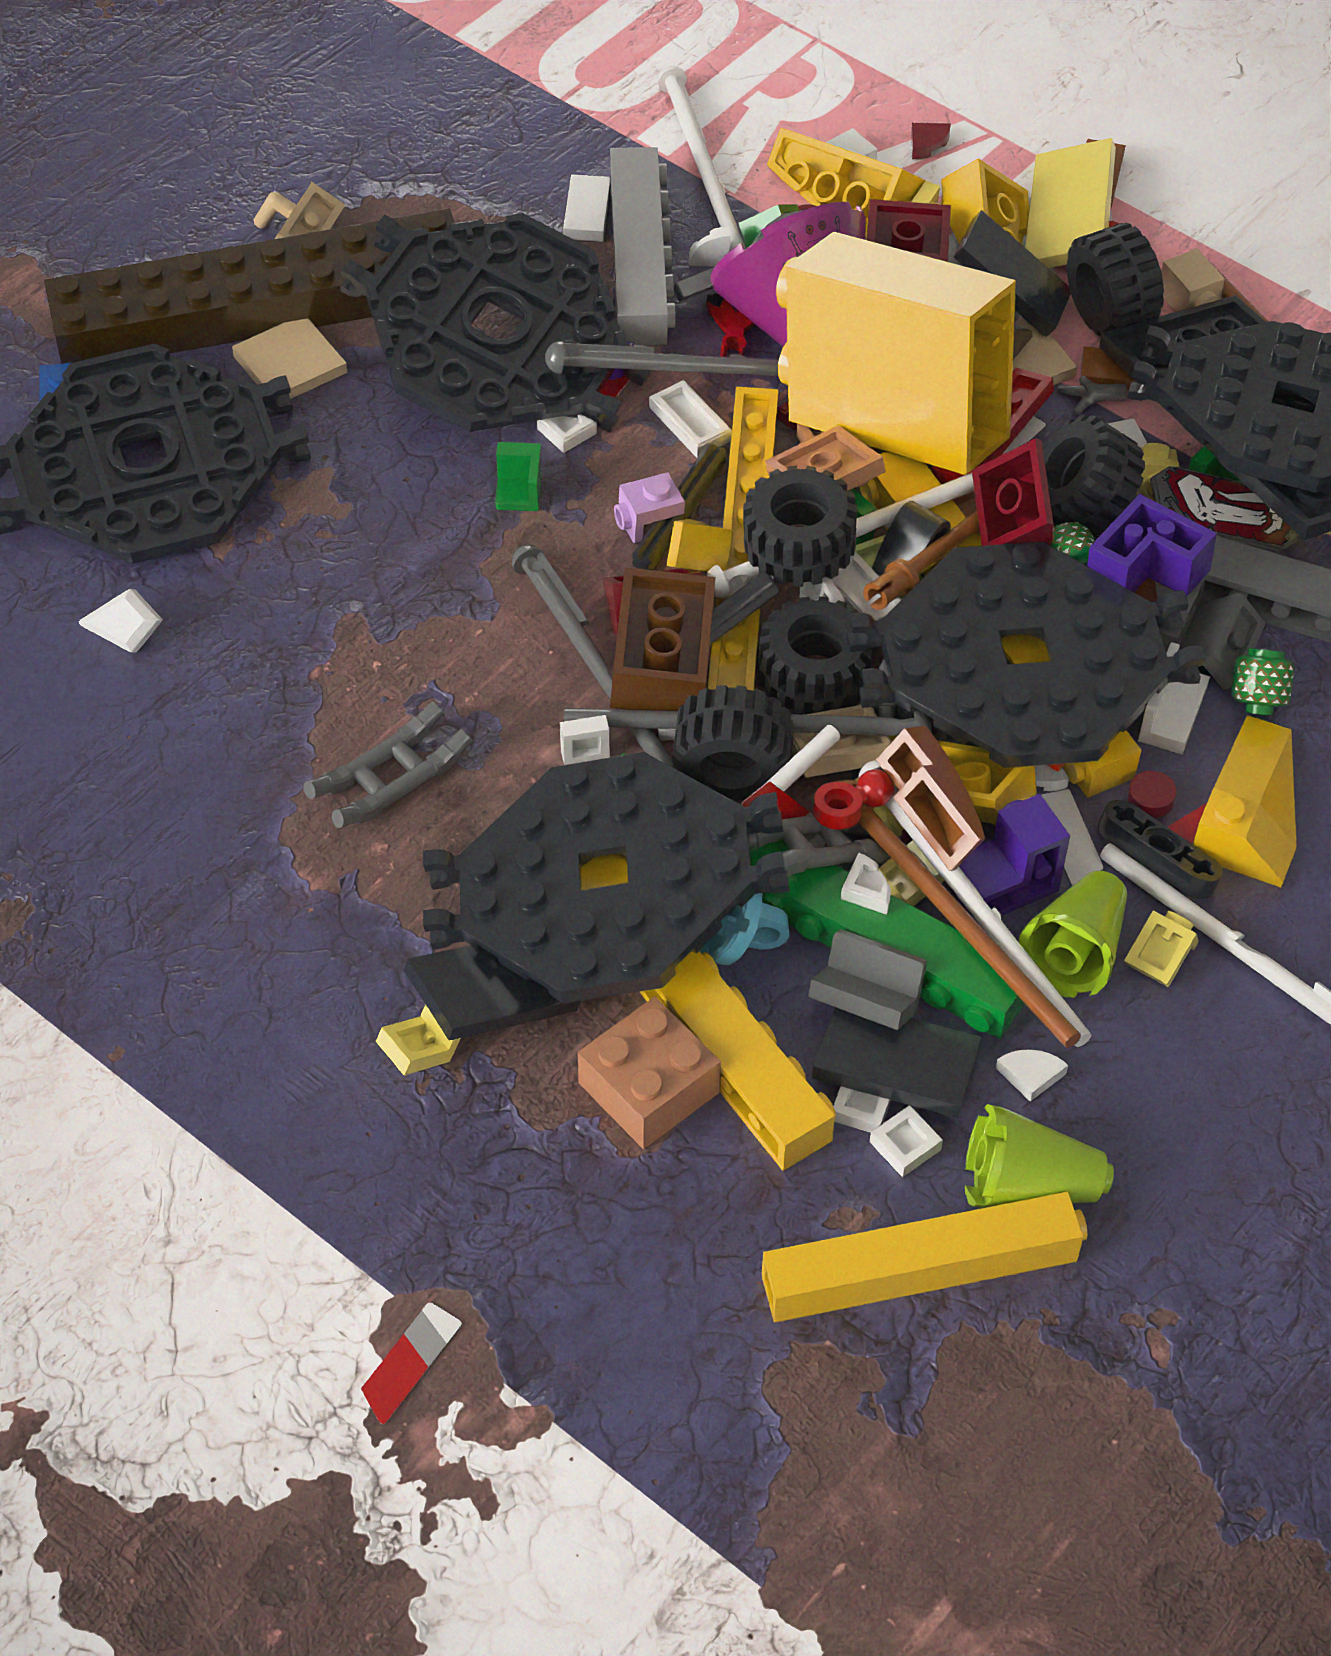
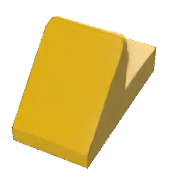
(699, 546)

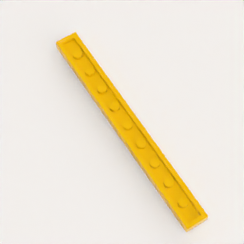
(751, 445)

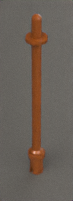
(903, 575)

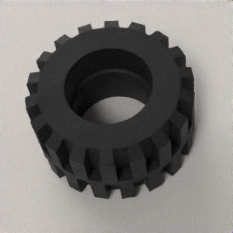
(1114, 278)
(1091, 472)
(795, 499)
(805, 683)
(732, 739)

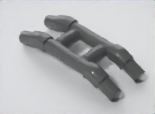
(396, 746)
(805, 856)

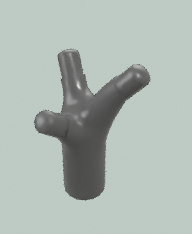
(1093, 393)

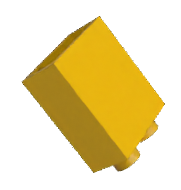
(899, 350)

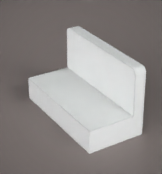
(1172, 712)

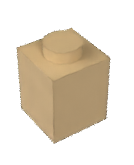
(1190, 281)

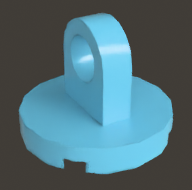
(748, 928)

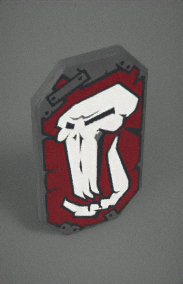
(1222, 507)

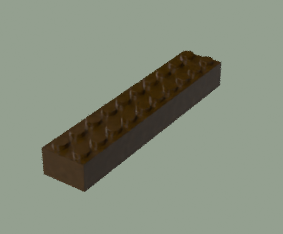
(218, 292)

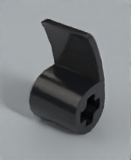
(909, 534)

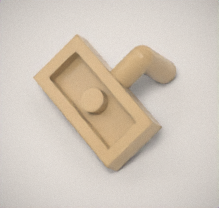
(313, 213)

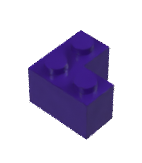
(1153, 544)
(1022, 859)

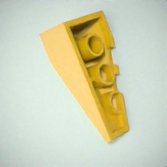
(833, 174)
(985, 189)
(988, 782)
(1252, 805)

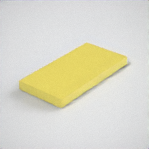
(1069, 198)

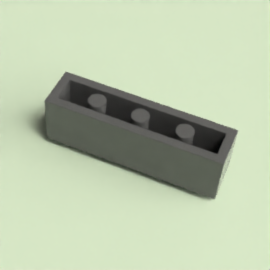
(1278, 587)

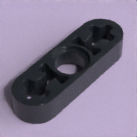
(1182, 866)

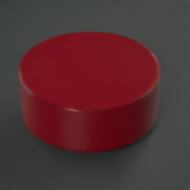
(1152, 792)

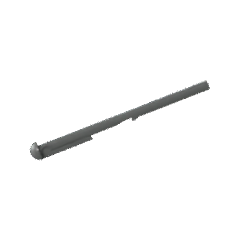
(643, 358)
(531, 561)
(802, 723)

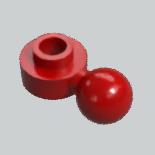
(840, 804)

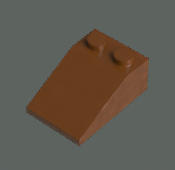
(661, 639)

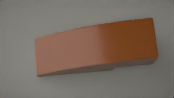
(933, 795)

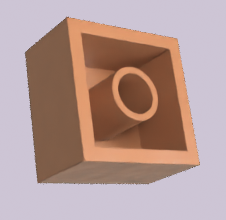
(649, 1072)

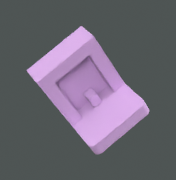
(647, 502)

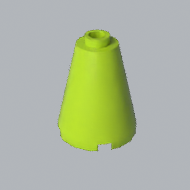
(1079, 934)
(1027, 1160)

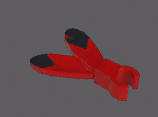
(731, 323)

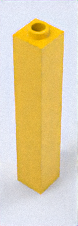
(922, 1256)

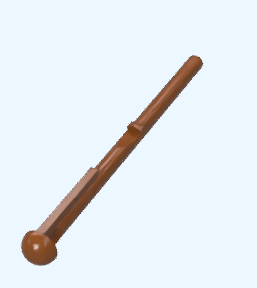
(968, 927)

